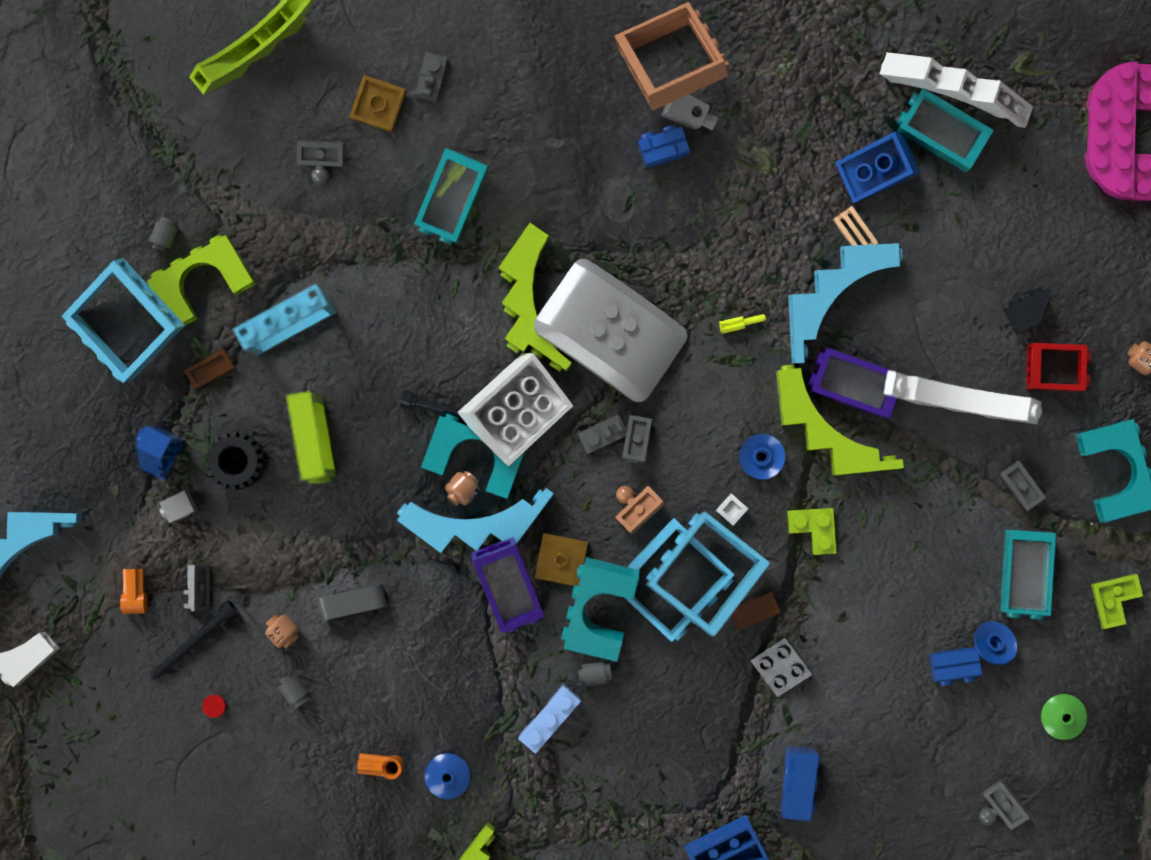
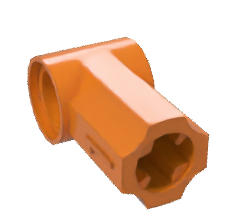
(133, 597)
(378, 765)

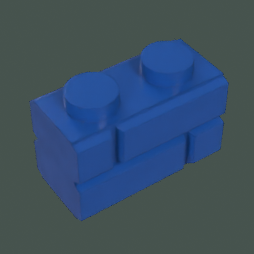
(663, 146)
(955, 665)

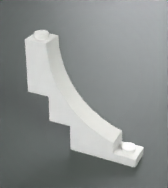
(957, 83)
(962, 399)

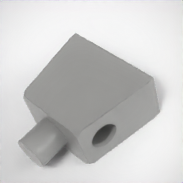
(681, 112)

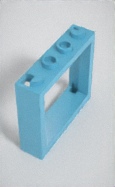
(146, 297)
(285, 320)
(736, 596)
(707, 599)

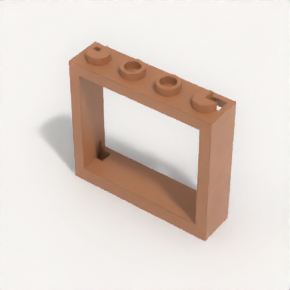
(659, 27)

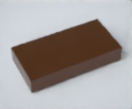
(210, 369)
(755, 610)

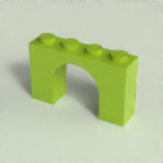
(220, 254)

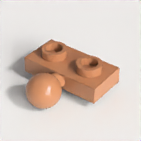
(638, 508)

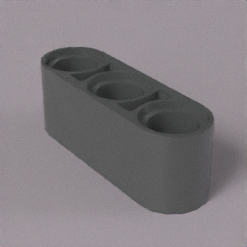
(352, 602)

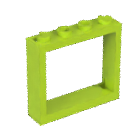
(311, 437)

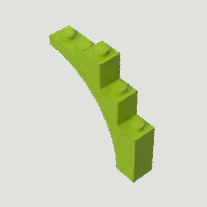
(255, 44)
(521, 267)

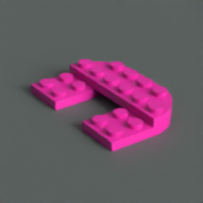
(1112, 129)

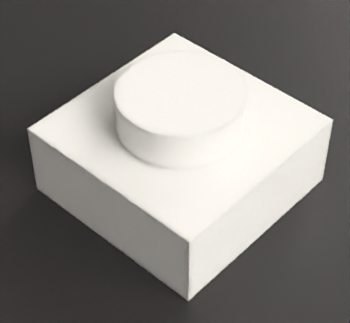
(731, 509)

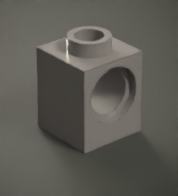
(178, 507)

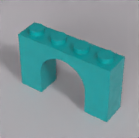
(448, 436)
(1124, 439)
(597, 578)

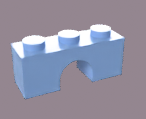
(549, 719)

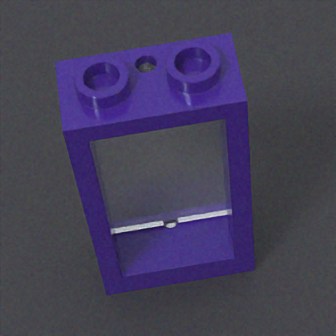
(852, 383)
(507, 585)

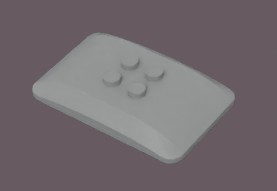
(610, 330)

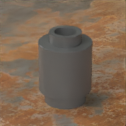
(163, 234)
(595, 673)
(293, 690)

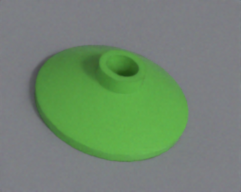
(1053, 713)

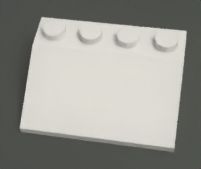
(516, 408)

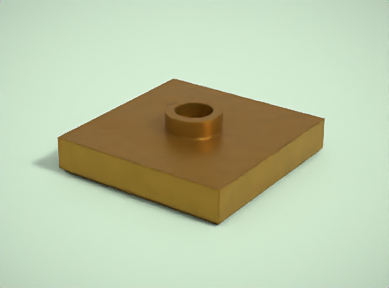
(378, 103)
(560, 559)

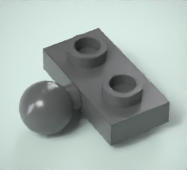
(321, 155)
(1004, 804)

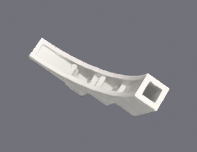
(25, 659)

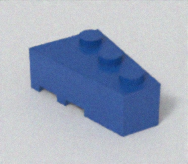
(157, 450)
(799, 783)
(728, 842)

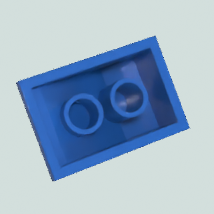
(878, 167)

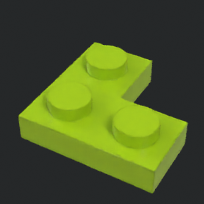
(819, 523)
(1109, 595)

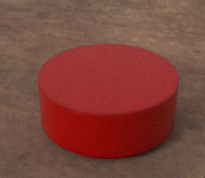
(214, 706)

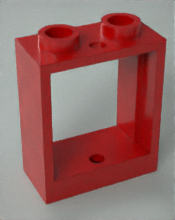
(1033, 375)

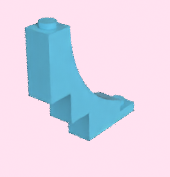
(809, 309)
(29, 528)
(440, 530)

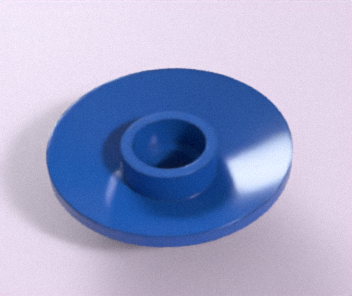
(774, 456)
(1001, 637)
(452, 765)

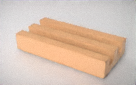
(844, 215)

